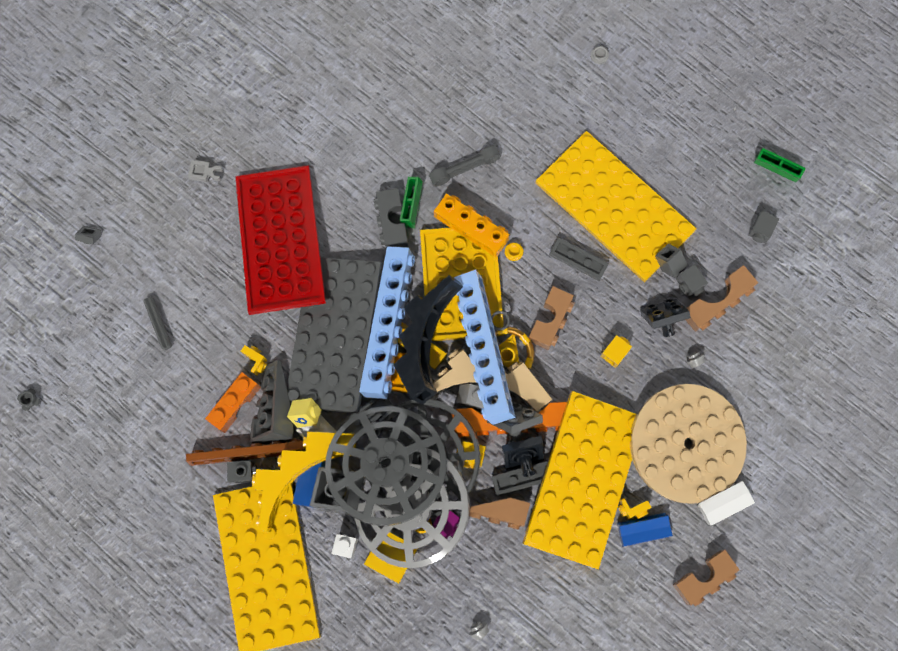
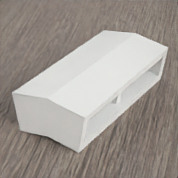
(726, 503)

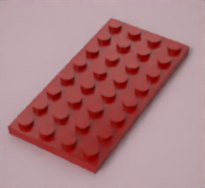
(279, 240)

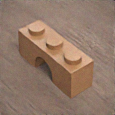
(545, 333)
(721, 569)

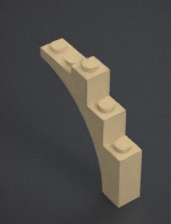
(518, 378)

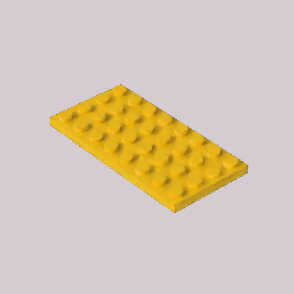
(614, 205)
(582, 481)
(265, 572)

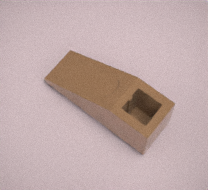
(506, 510)

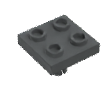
(523, 419)

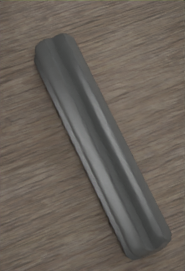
(157, 323)

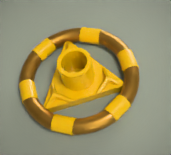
(508, 348)

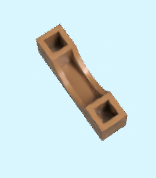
(737, 285)

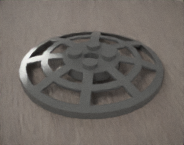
(434, 464)
(386, 476)

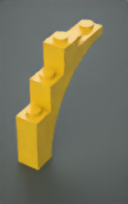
(292, 464)

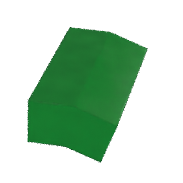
(780, 161)
(413, 202)

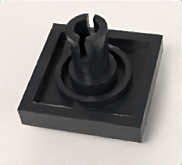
(665, 315)
(523, 454)

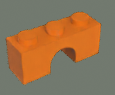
(225, 411)

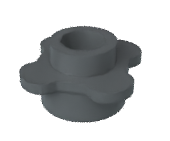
(22, 398)

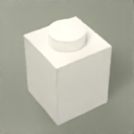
(344, 546)

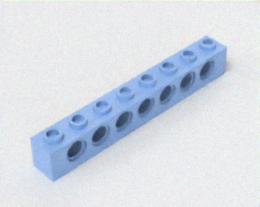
(383, 312)
(503, 408)

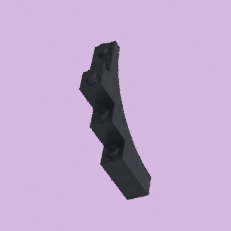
(417, 338)

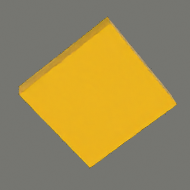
(390, 571)

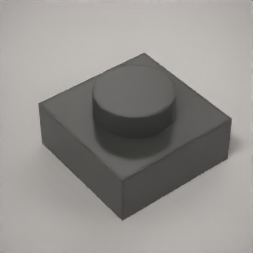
(88, 235)

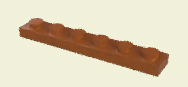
(238, 453)

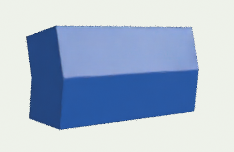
(305, 486)
(644, 529)

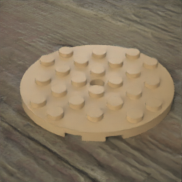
(660, 450)

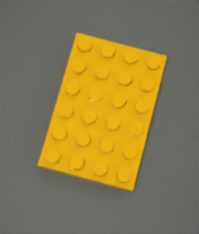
(452, 254)

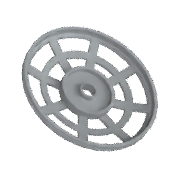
(420, 521)

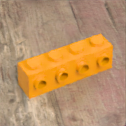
(471, 225)

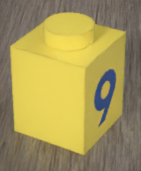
(304, 412)

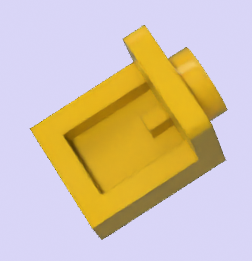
(254, 354)
(639, 510)

